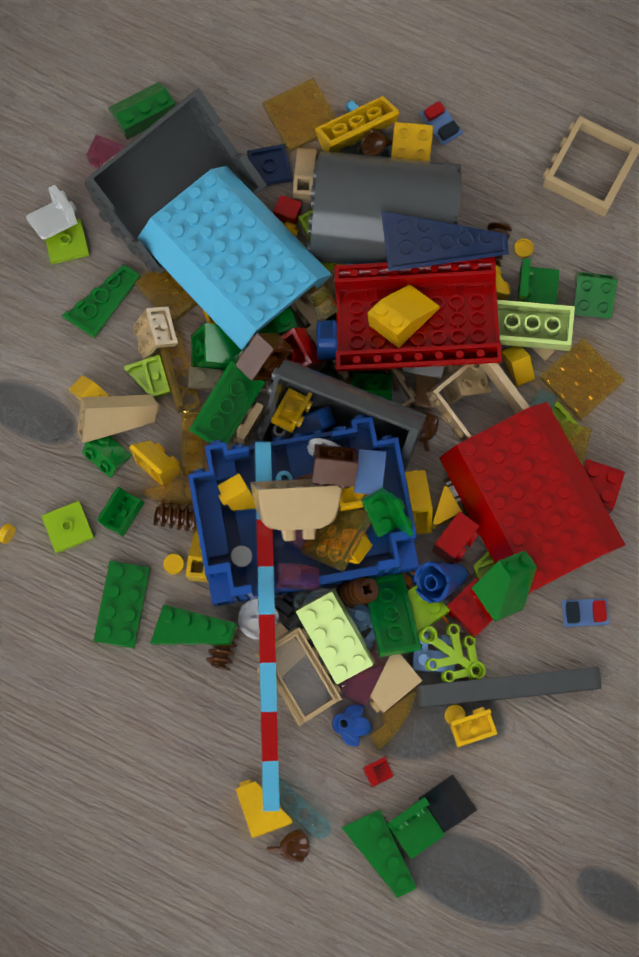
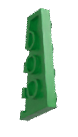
(99, 306)
(190, 628)
(379, 848)

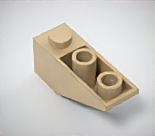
(304, 175)

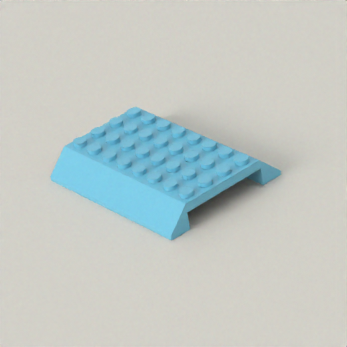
(231, 254)

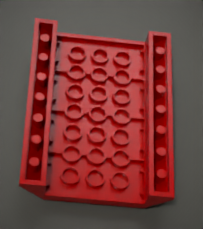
(457, 334)
(532, 495)

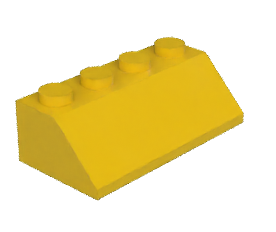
(355, 124)

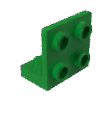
(537, 284)
(594, 294)
(386, 513)
(416, 828)

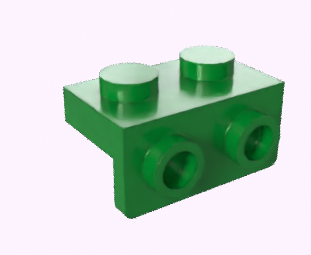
(106, 454)
(120, 512)

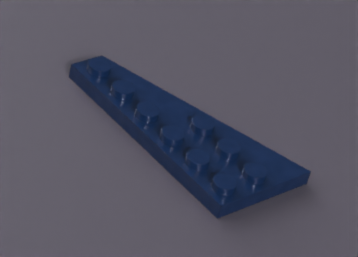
(427, 242)

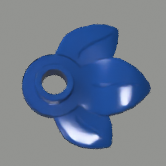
(355, 724)

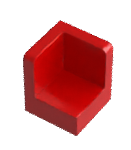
(287, 209)
(378, 772)

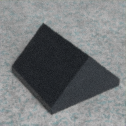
(448, 803)

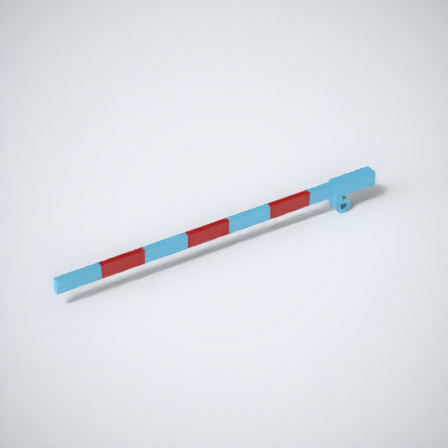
(267, 646)

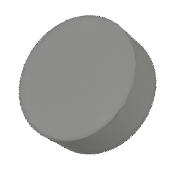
(241, 556)

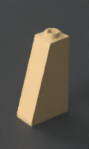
(114, 414)

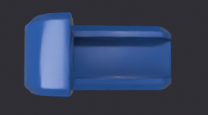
(326, 340)
(316, 420)

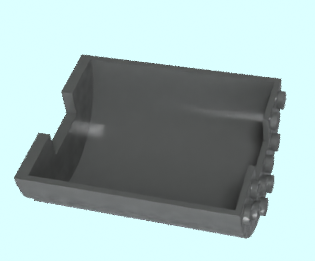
(161, 167)
(354, 190)
(346, 403)

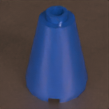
(439, 580)

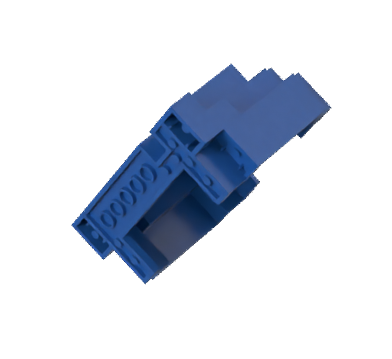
(225, 529)

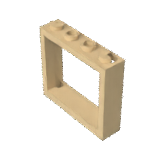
(575, 194)
(498, 378)

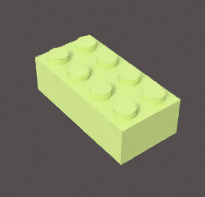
(535, 325)
(335, 636)

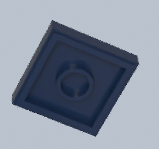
(271, 164)

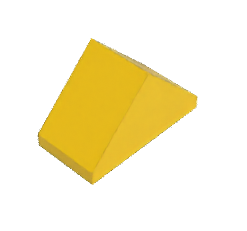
(519, 365)
(446, 509)

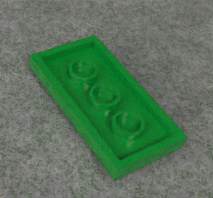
(226, 405)
(122, 604)
(393, 617)

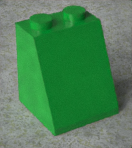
(212, 348)
(506, 585)

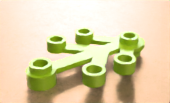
(455, 654)

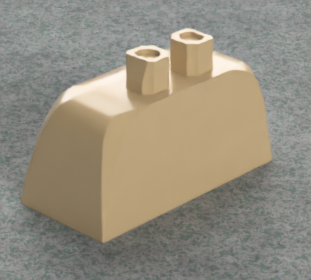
(296, 506)

